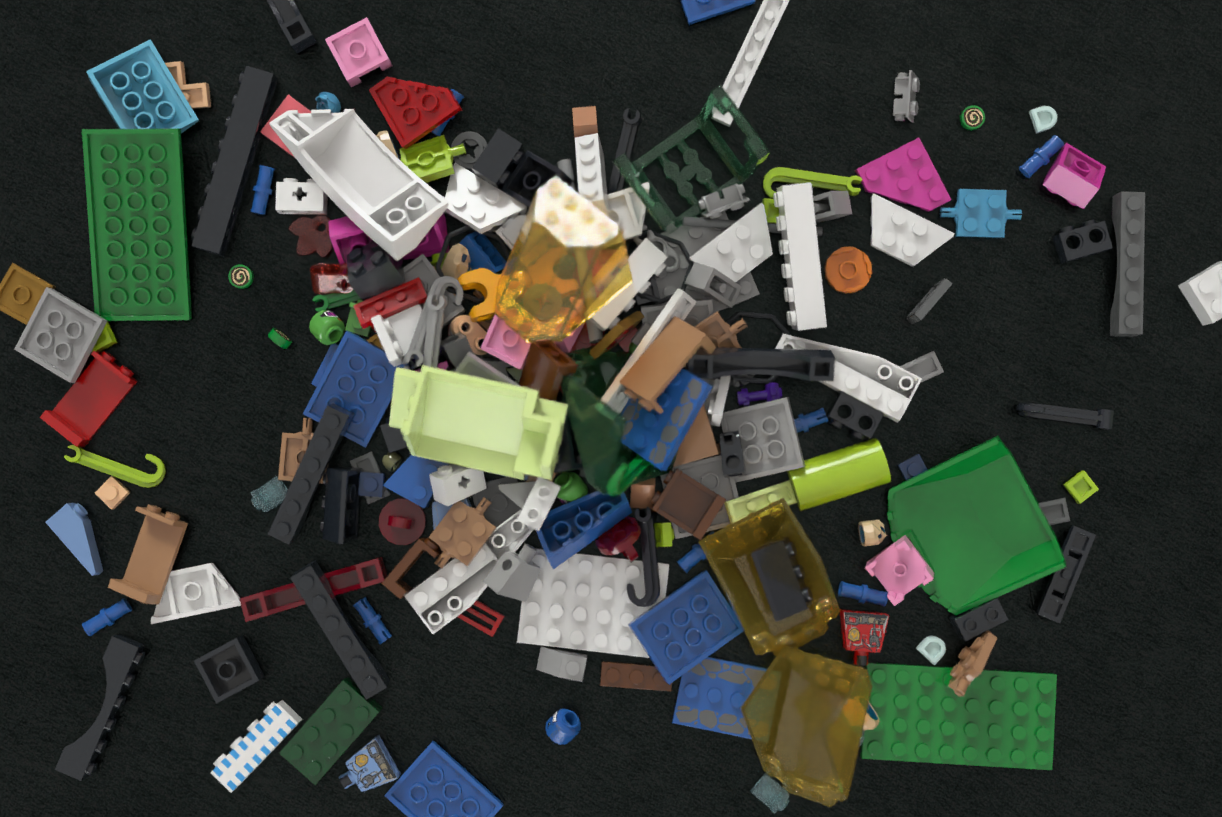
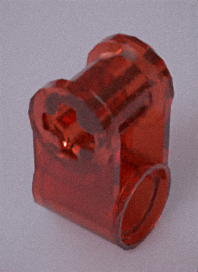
(330, 278)

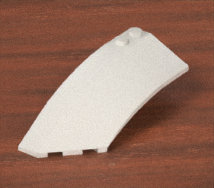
(362, 177)

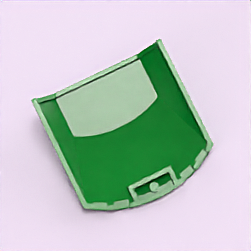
(975, 527)

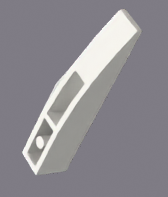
(864, 377)
(458, 585)

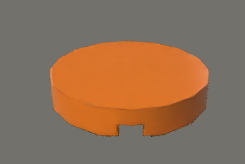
(848, 270)

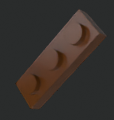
(632, 676)

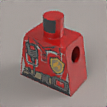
(863, 633)

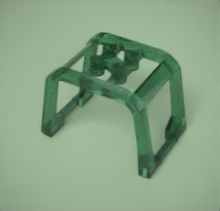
(653, 201)

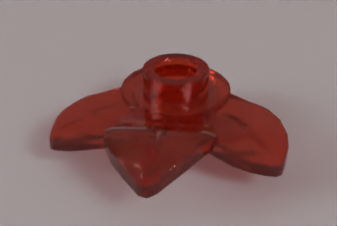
(310, 238)

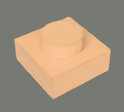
(112, 492)

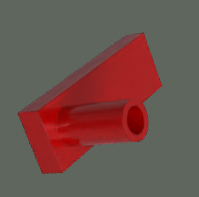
(391, 302)

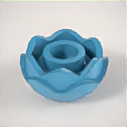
(328, 101)

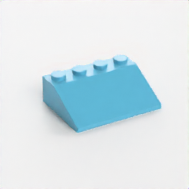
(141, 91)

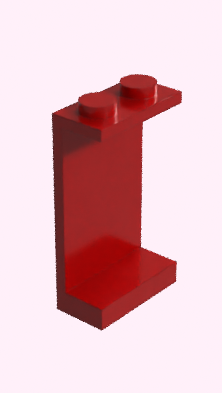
(90, 399)

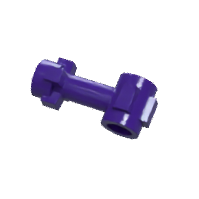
(771, 393)

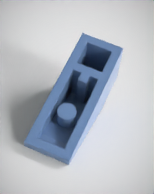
(77, 534)

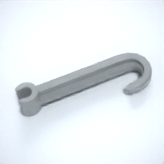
(433, 331)
(418, 341)

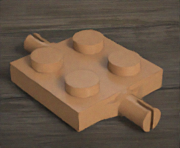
(720, 332)
(293, 449)
(462, 532)
(971, 662)

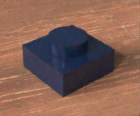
(912, 467)
(371, 484)

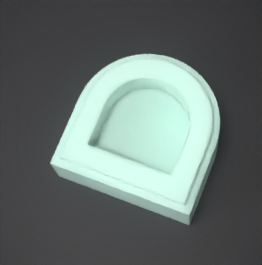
(1043, 118)
(932, 648)

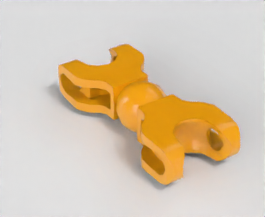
(486, 283)

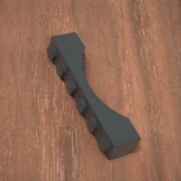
(1129, 227)

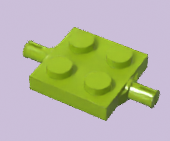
(431, 158)

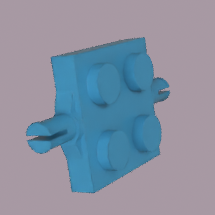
(980, 213)

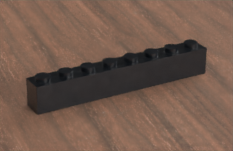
(234, 161)

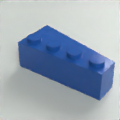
(413, 480)
(580, 523)

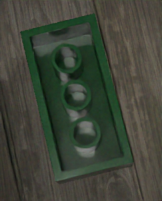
(330, 731)

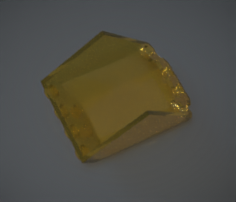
(561, 266)
(733, 566)
(809, 723)

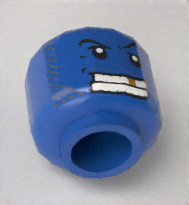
(563, 726)

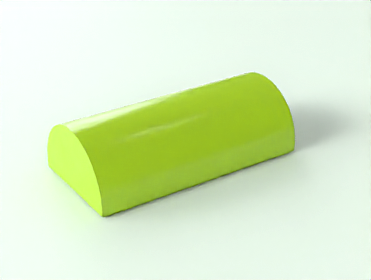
(840, 474)

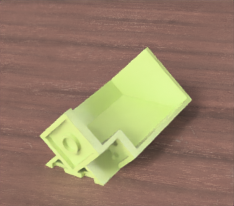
(477, 422)

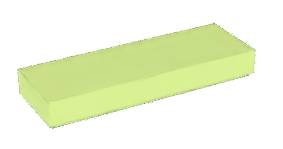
(752, 502)

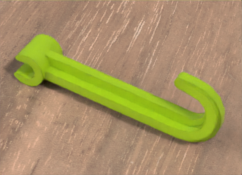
(817, 180)
(119, 470)

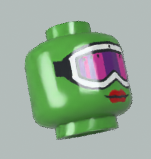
(327, 327)
(571, 487)

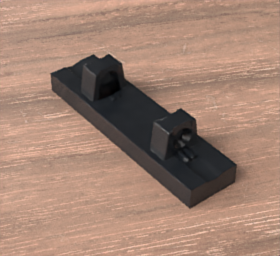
(1064, 580)

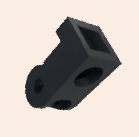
(732, 454)

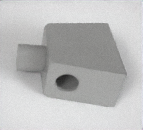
(514, 574)

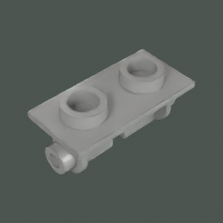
(907, 87)
(732, 199)

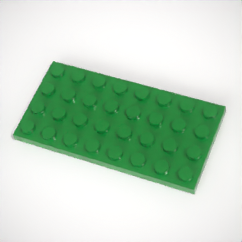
(137, 224)
(997, 723)

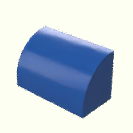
(483, 253)

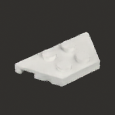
(478, 201)
(627, 211)
(903, 232)
(739, 246)
(194, 592)

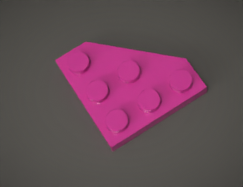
(905, 177)

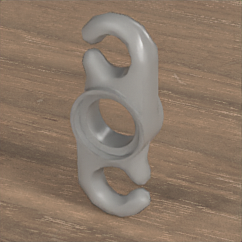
(666, 249)

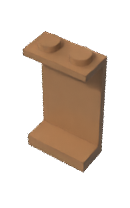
(663, 362)
(698, 441)
(152, 556)

